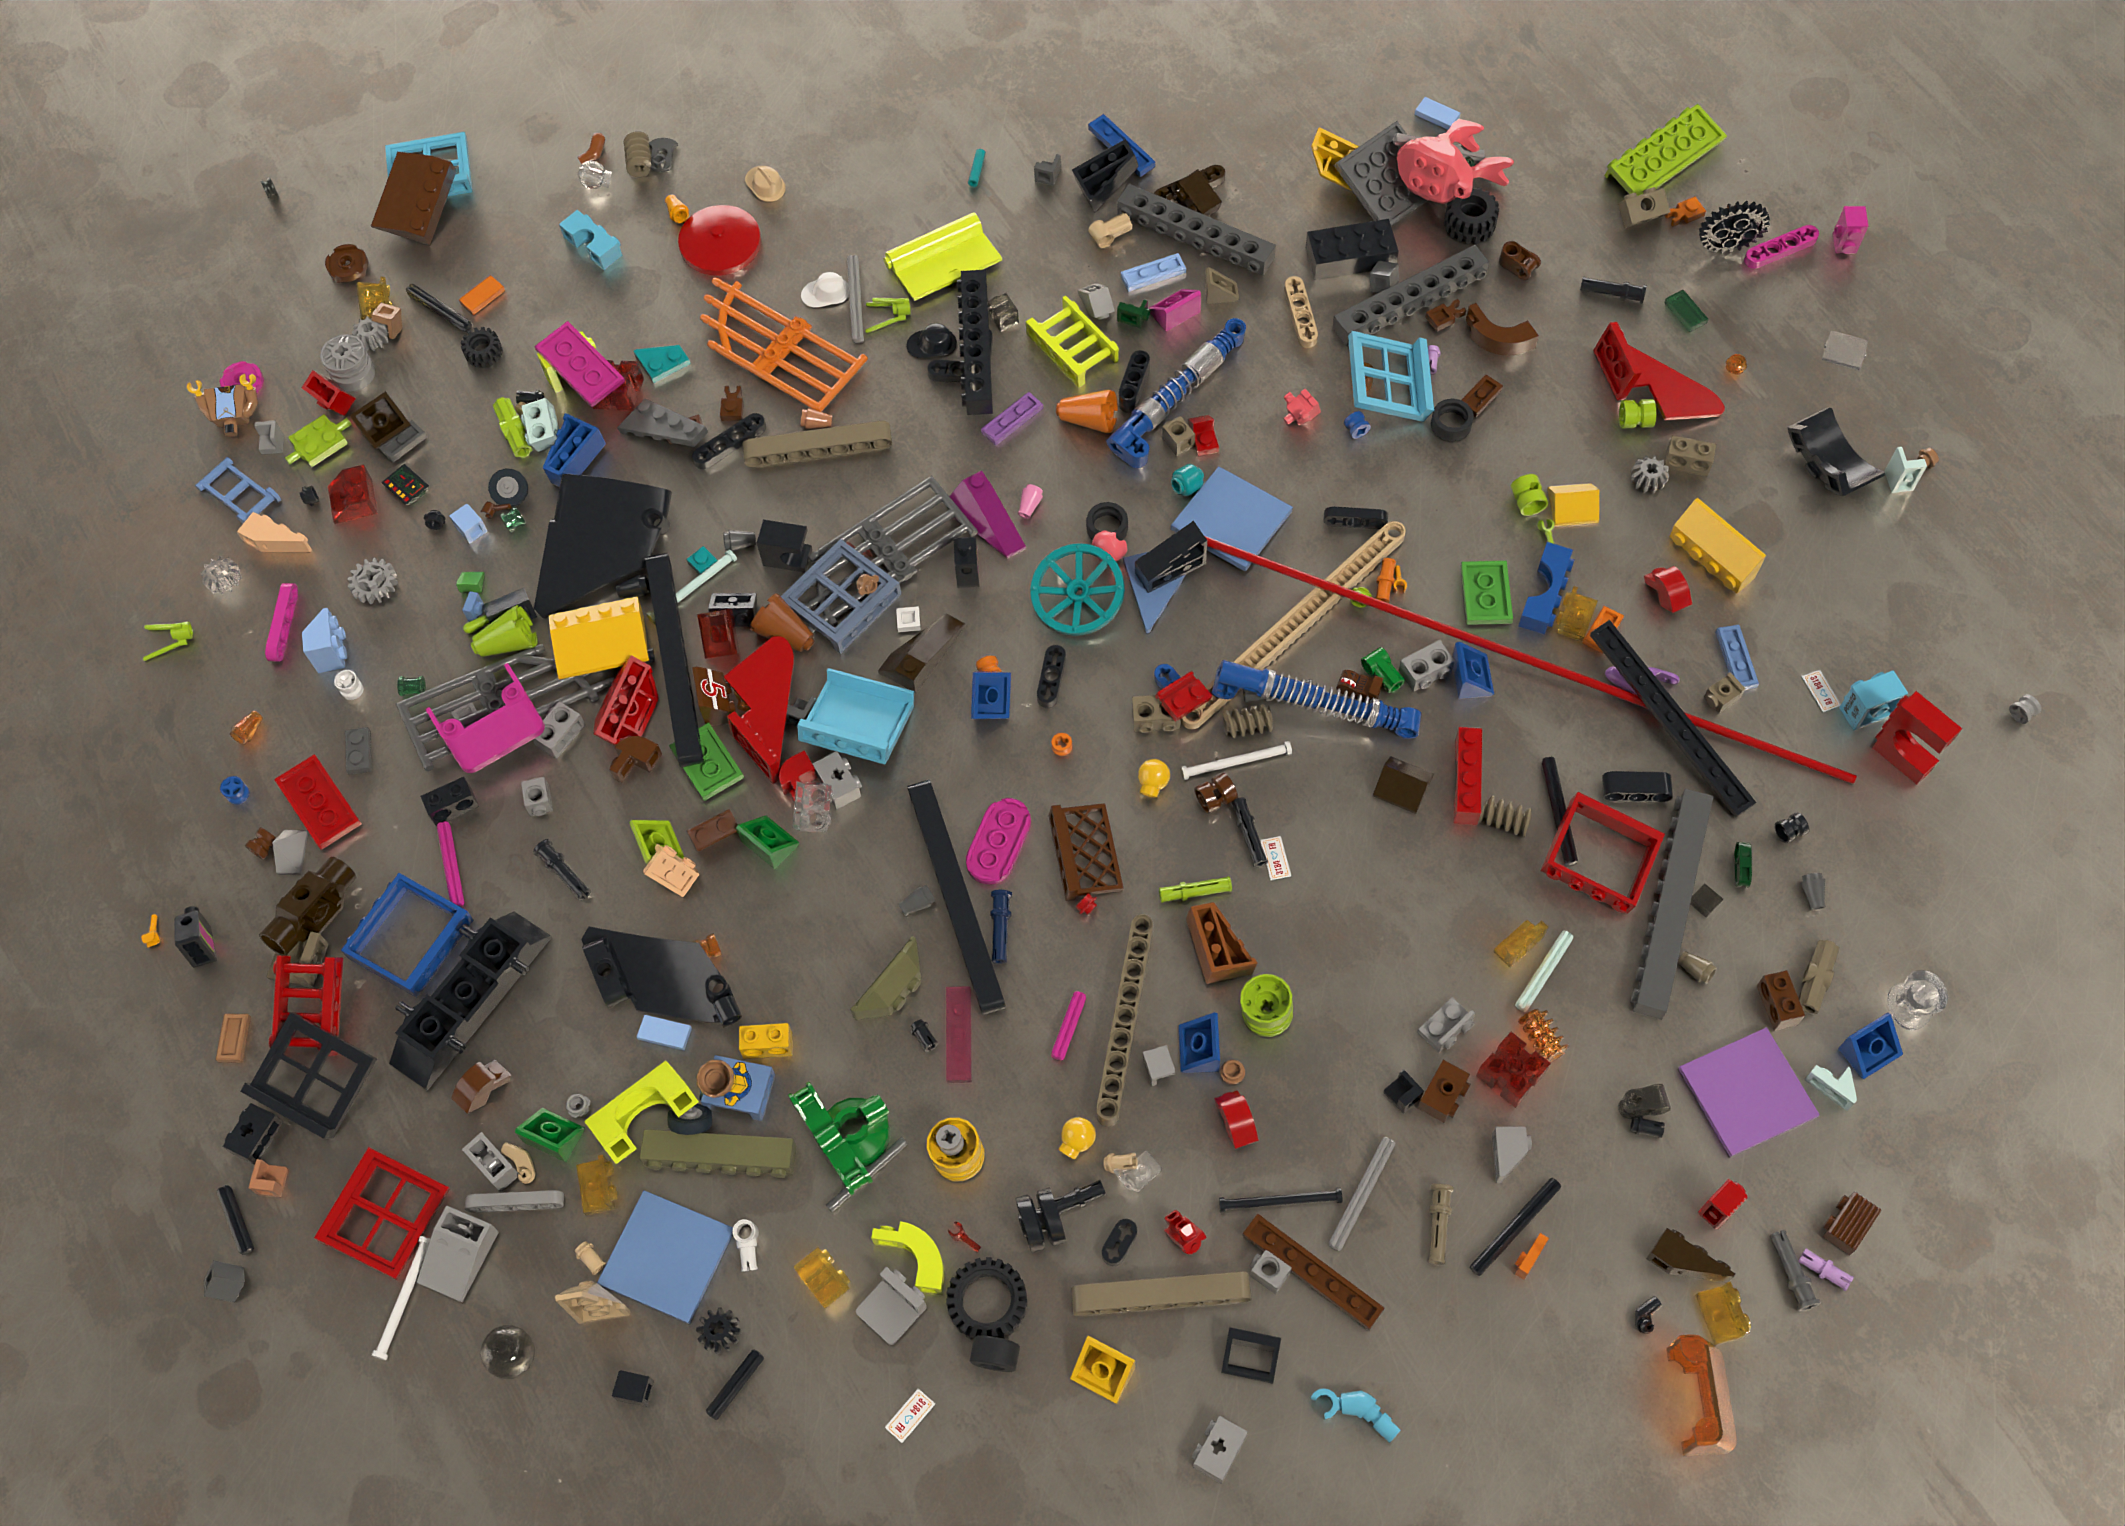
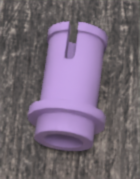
(1434, 353)

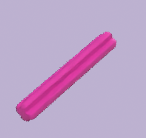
(450, 863)

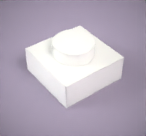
(908, 619)

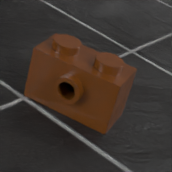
(1444, 1091)

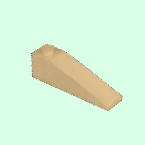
(591, 1303)

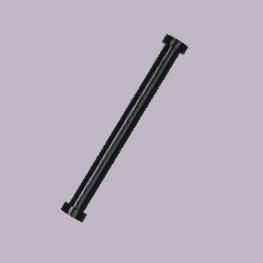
(1276, 1200)

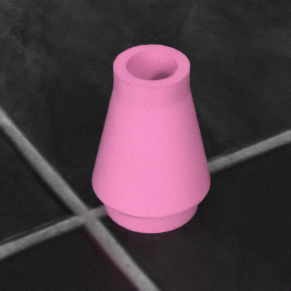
(1030, 499)

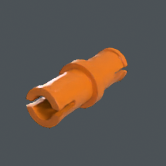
(1385, 580)

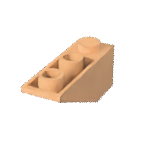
(268, 536)

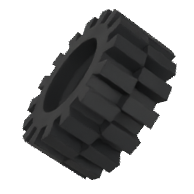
(484, 356)

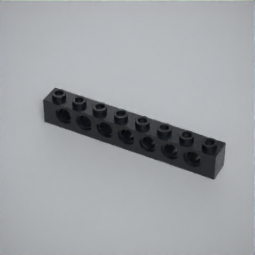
(976, 343)

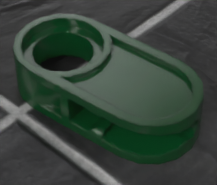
(1743, 864)

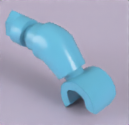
(1360, 1405)

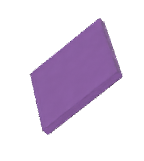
(1748, 1092)

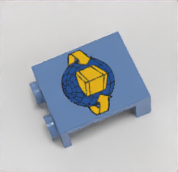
(749, 1090)

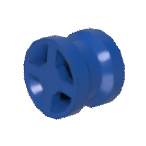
(1357, 424)
(231, 785)

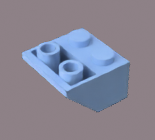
(324, 642)

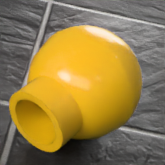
(1153, 777)
(1077, 1136)

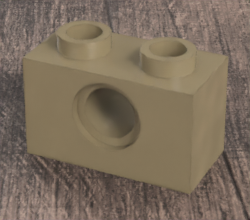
(1655, 203)

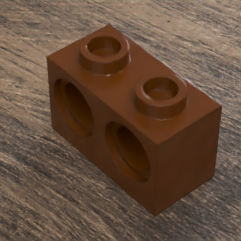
(1780, 1000)

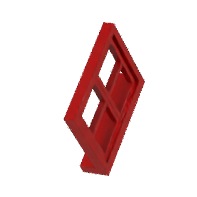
(350, 1196)

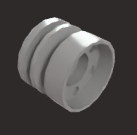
(348, 362)

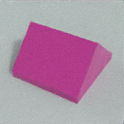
(1177, 308)

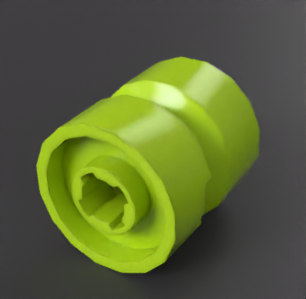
(1638, 413)
(1529, 494)

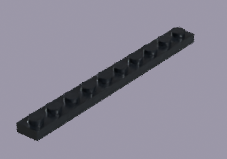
(1673, 719)

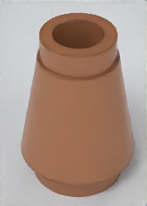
(815, 419)

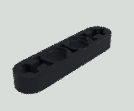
(727, 438)

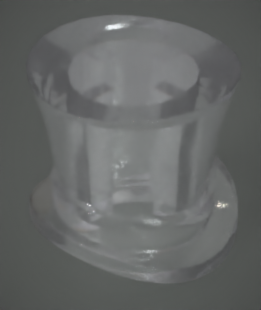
(1917, 999)

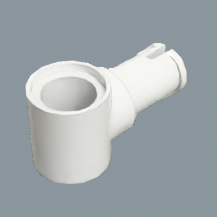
(747, 1245)

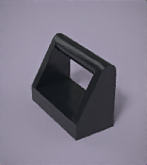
(1255, 1341)

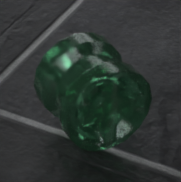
(512, 519)

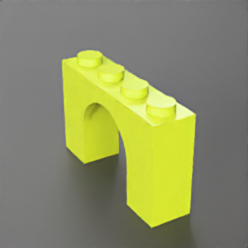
(657, 1087)

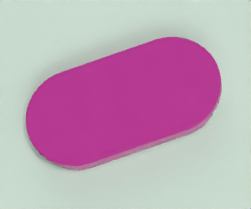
(998, 841)

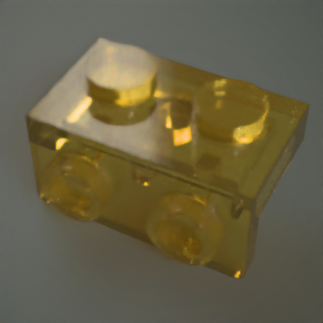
(371, 295)

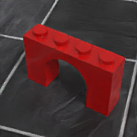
(1924, 720)

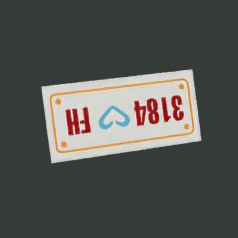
(1821, 690)
(1276, 856)
(910, 1415)

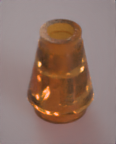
(246, 728)

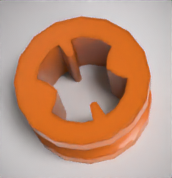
(1057, 749)

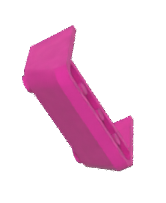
(495, 733)

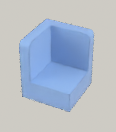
(468, 523)

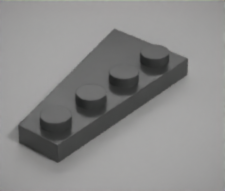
(661, 424)

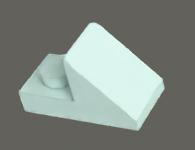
(1840, 1091)

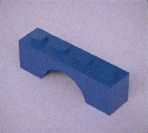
(1538, 609)

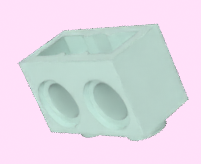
(545, 423)

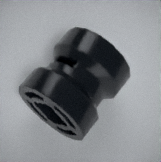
(1794, 826)

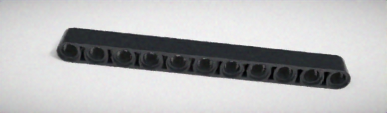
(674, 661)
(956, 898)

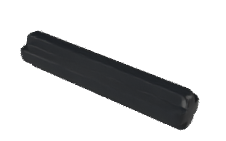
(235, 1220)
(734, 1384)

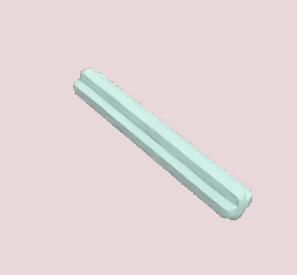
(1544, 971)

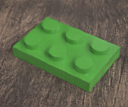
(1486, 592)
(718, 769)

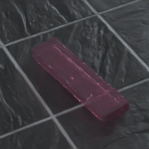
(958, 1035)

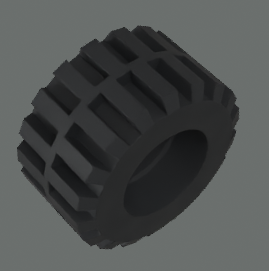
(1472, 228)

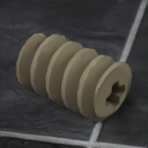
(637, 154)
(1247, 720)
(1506, 816)

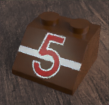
(713, 696)

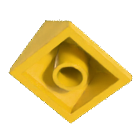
(1574, 504)
(1103, 1369)

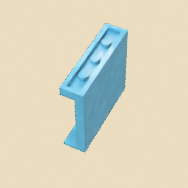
(857, 716)

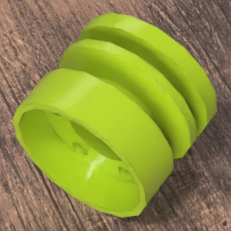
(1267, 992)

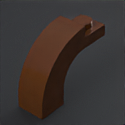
(1498, 339)

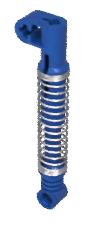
(1267, 684)

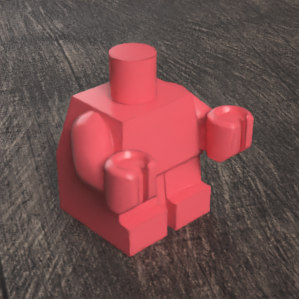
(1301, 408)

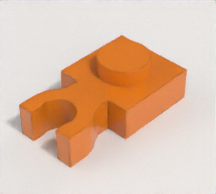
(1686, 210)
(1527, 1260)

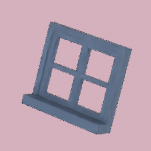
(863, 613)

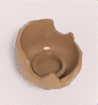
(715, 1078)

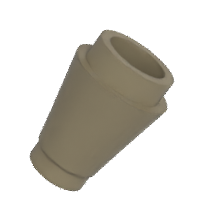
(1698, 967)

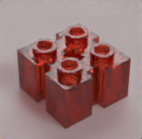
(625, 395)
(1510, 1055)

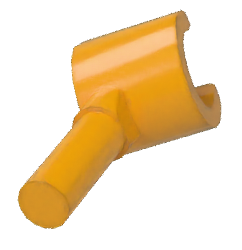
(1398, 580)
(152, 937)

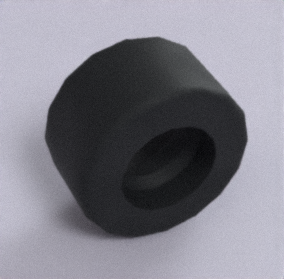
(994, 1353)

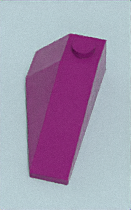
(986, 512)

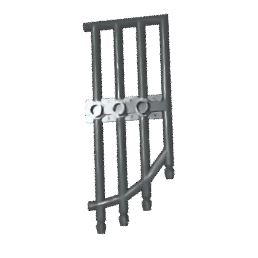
(885, 548)
(490, 695)

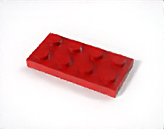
(317, 801)

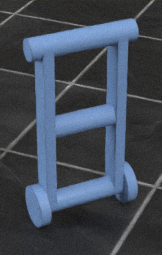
(268, 494)

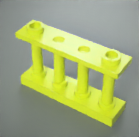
(1063, 358)

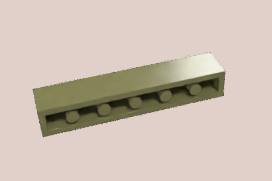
(718, 1152)

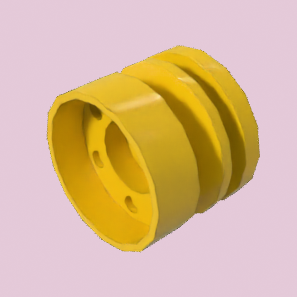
(970, 1158)

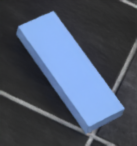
(1153, 272)

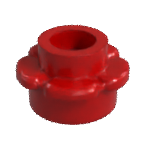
(1086, 904)

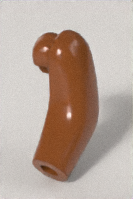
(595, 150)

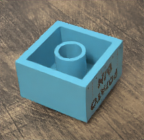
(1872, 699)

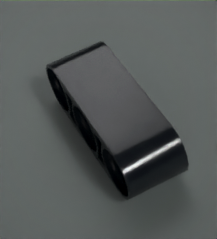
(1137, 371)
(1637, 786)

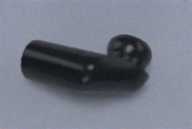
(1644, 1313)

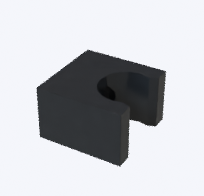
(783, 546)

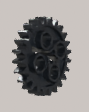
(1734, 227)

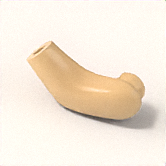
(522, 1161)

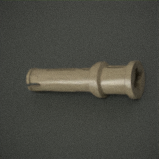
(1441, 1211)

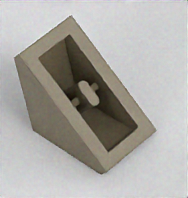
(1219, 288)

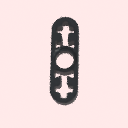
(1355, 517)
(1055, 684)

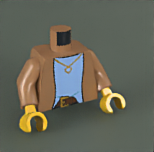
(228, 404)

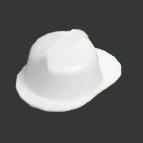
(826, 290)

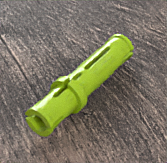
(1189, 890)

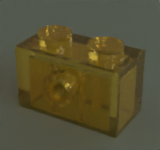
(822, 1278)

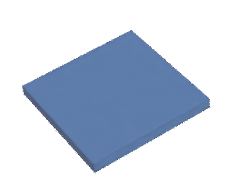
(1234, 514)
(666, 1257)

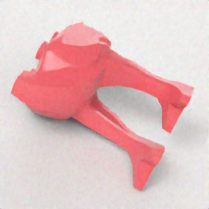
(1440, 172)

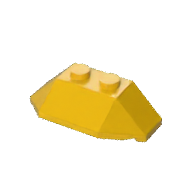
(1329, 150)

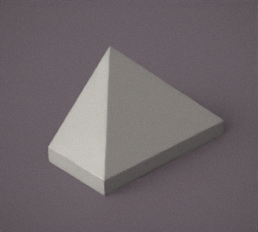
(290, 851)

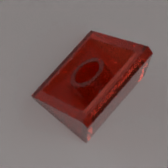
(718, 633)

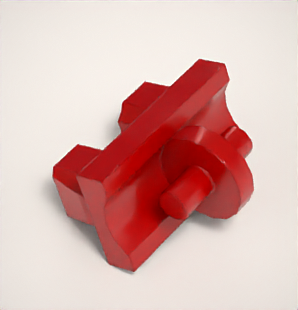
(1184, 1232)

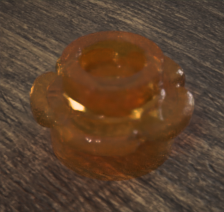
(1737, 360)

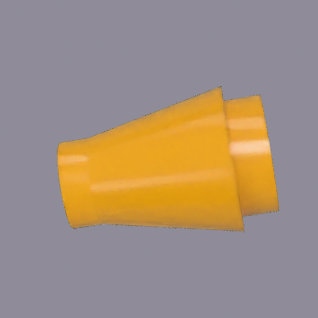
(677, 210)

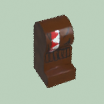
(1359, 684)

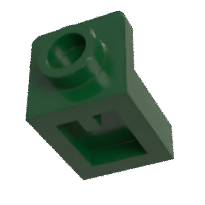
(1133, 315)

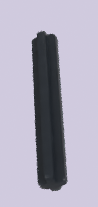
(439, 307)

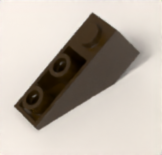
(1682, 1258)

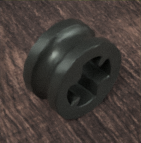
(269, 187)

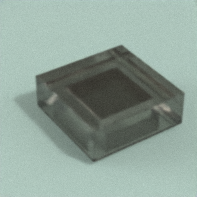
(1706, 900)

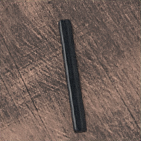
(1559, 808)
(1515, 1226)

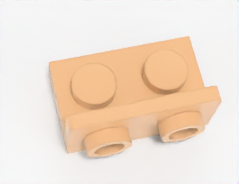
(671, 870)

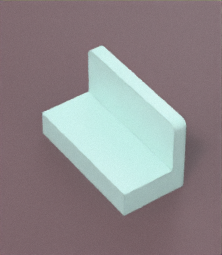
(1903, 474)

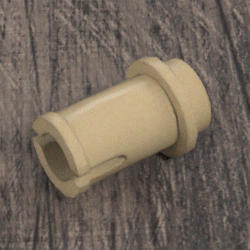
(1121, 1162)
(590, 1257)

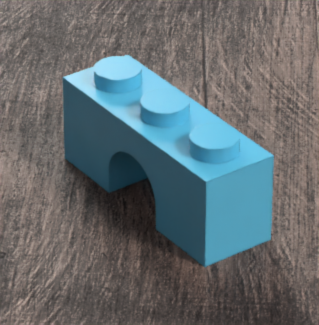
(580, 229)

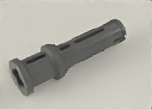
(1798, 1281)

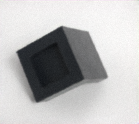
(1404, 1091)
(633, 1388)

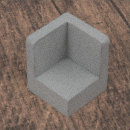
(271, 437)
(1158, 1064)

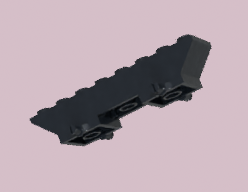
(452, 1014)

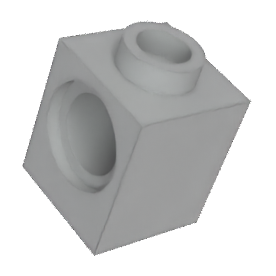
(533, 789)
(1272, 1282)

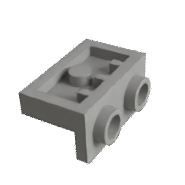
(1446, 1024)

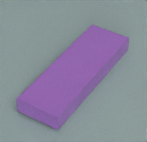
(1012, 418)

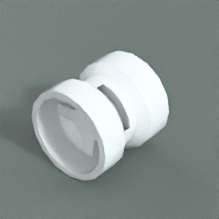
(348, 684)

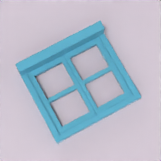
(462, 181)
(1418, 376)

